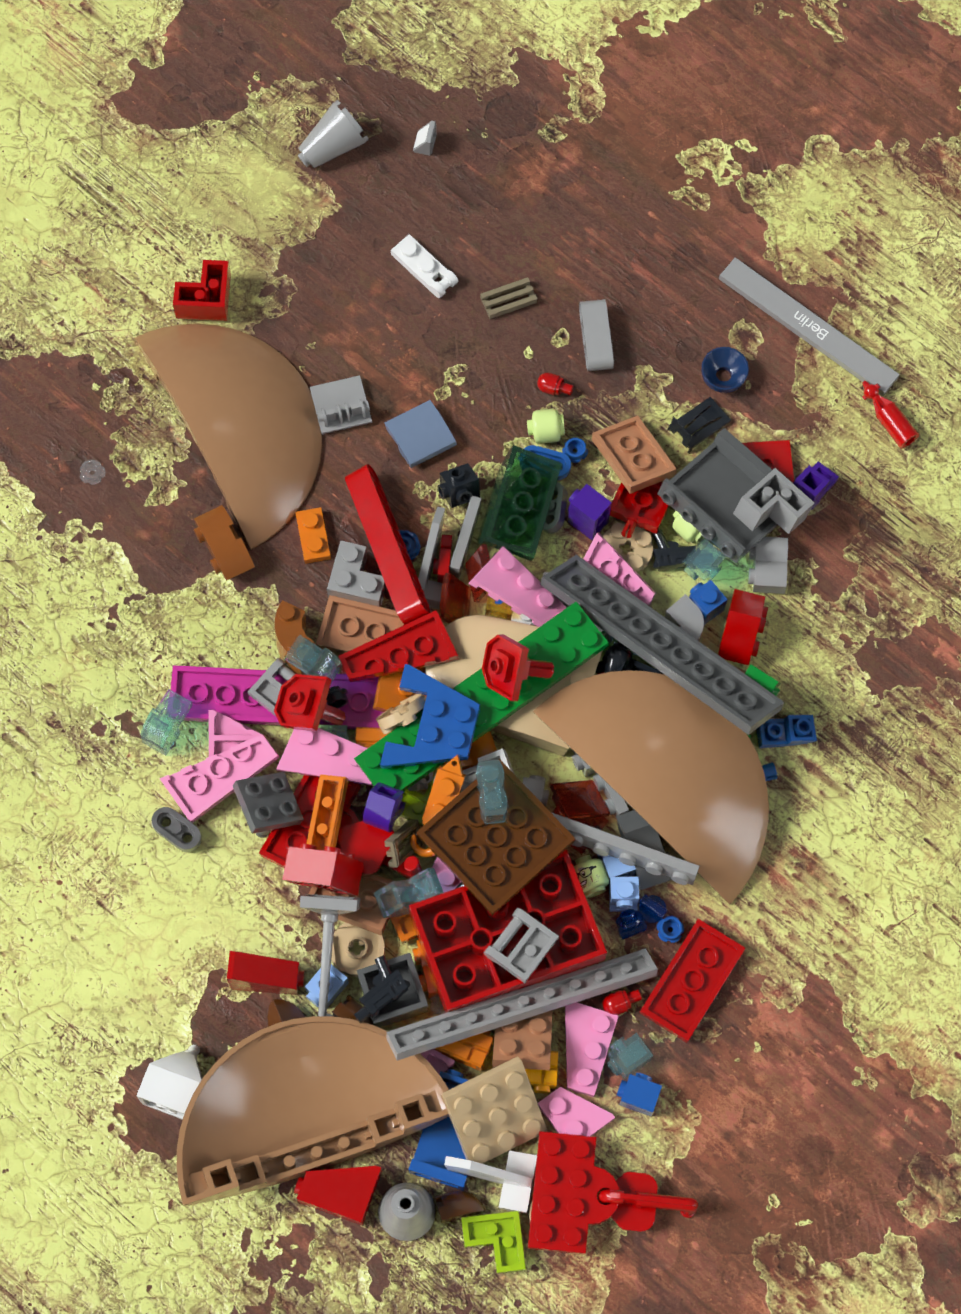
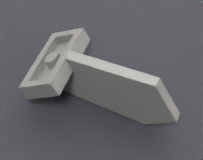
(432, 588)

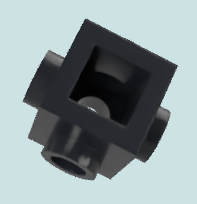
(459, 485)

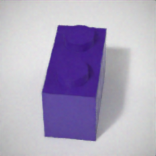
(588, 511)

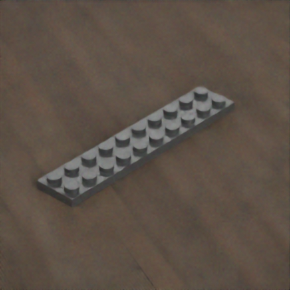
(663, 644)

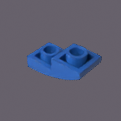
(787, 731)

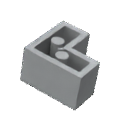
(776, 499)
(351, 581)

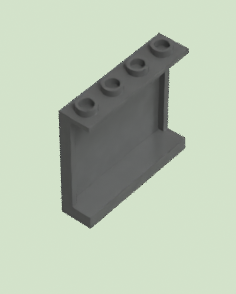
(710, 491)

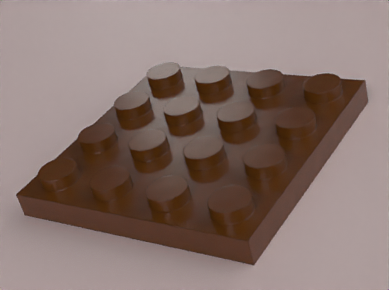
(496, 857)

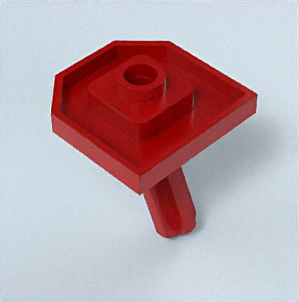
(508, 664)
(304, 703)

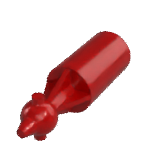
(890, 416)

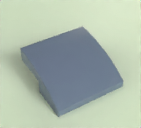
(420, 433)

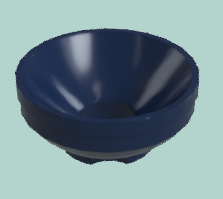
(724, 359)

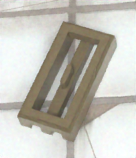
(506, 289)
(399, 840)

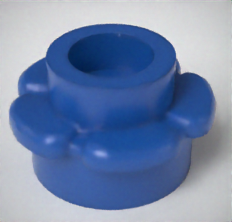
(575, 443)
(675, 924)

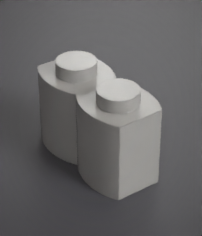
(769, 565)

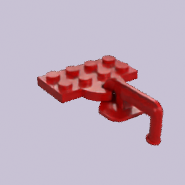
(354, 836)
(568, 1191)

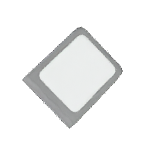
(425, 139)

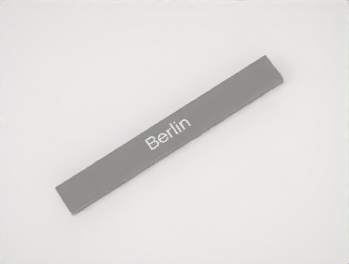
(808, 326)

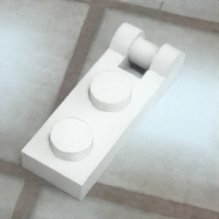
(423, 266)

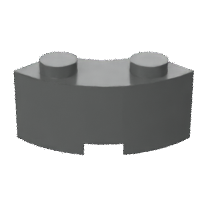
(636, 829)

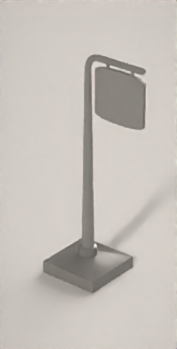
(329, 908)

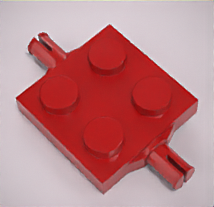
(639, 509)

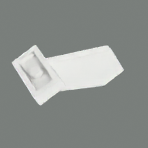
(516, 1179)

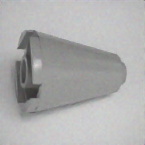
(331, 137)
(411, 1222)

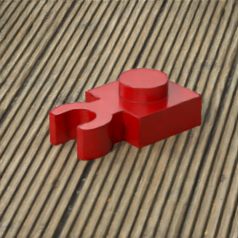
(442, 564)

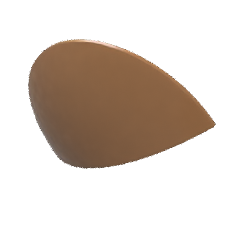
(245, 416)
(673, 765)
(298, 1104)

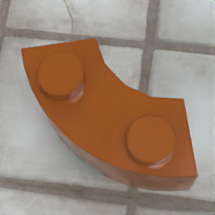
(224, 544)
(289, 624)

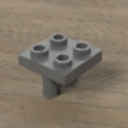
(267, 803)

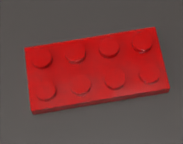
(692, 980)

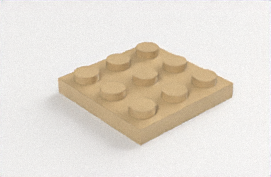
(494, 1111)

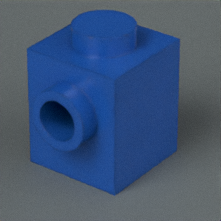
(708, 599)
(639, 1093)

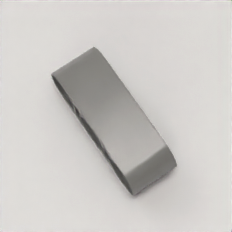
(596, 335)

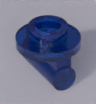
(652, 908)
(630, 923)

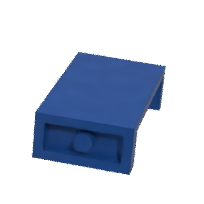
(437, 1143)

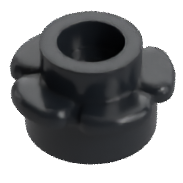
(337, 697)

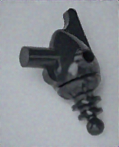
(615, 659)

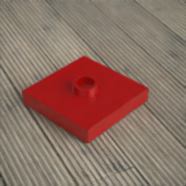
(775, 455)

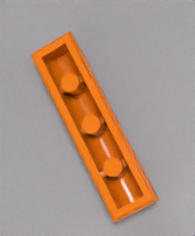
(327, 811)

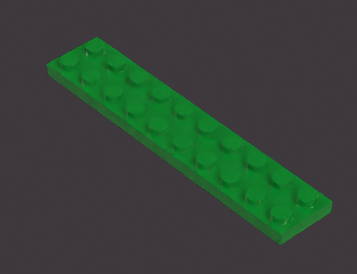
(564, 640)

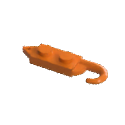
(445, 788)

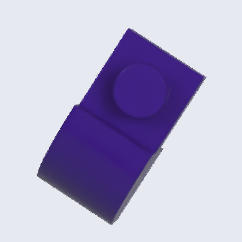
(815, 482)
(383, 807)

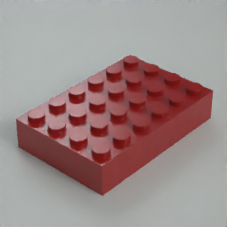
(458, 930)

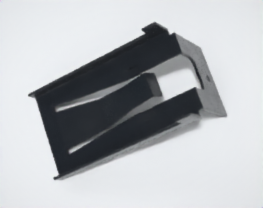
(710, 414)

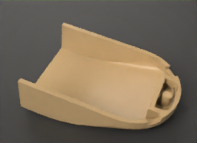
(469, 639)

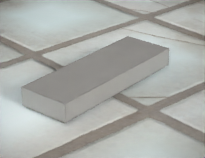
(465, 536)

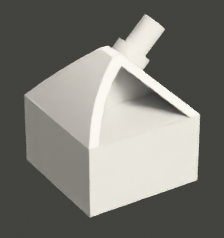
(171, 1082)

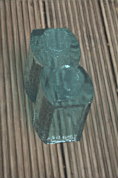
(491, 789)

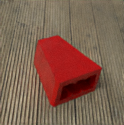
(264, 974)
(340, 1191)

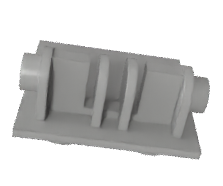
(341, 404)

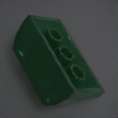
(519, 503)

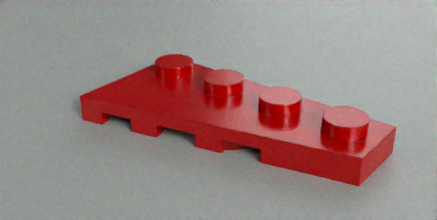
(415, 643)

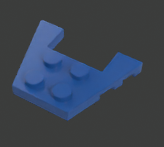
(444, 728)

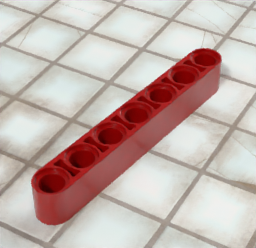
(387, 544)

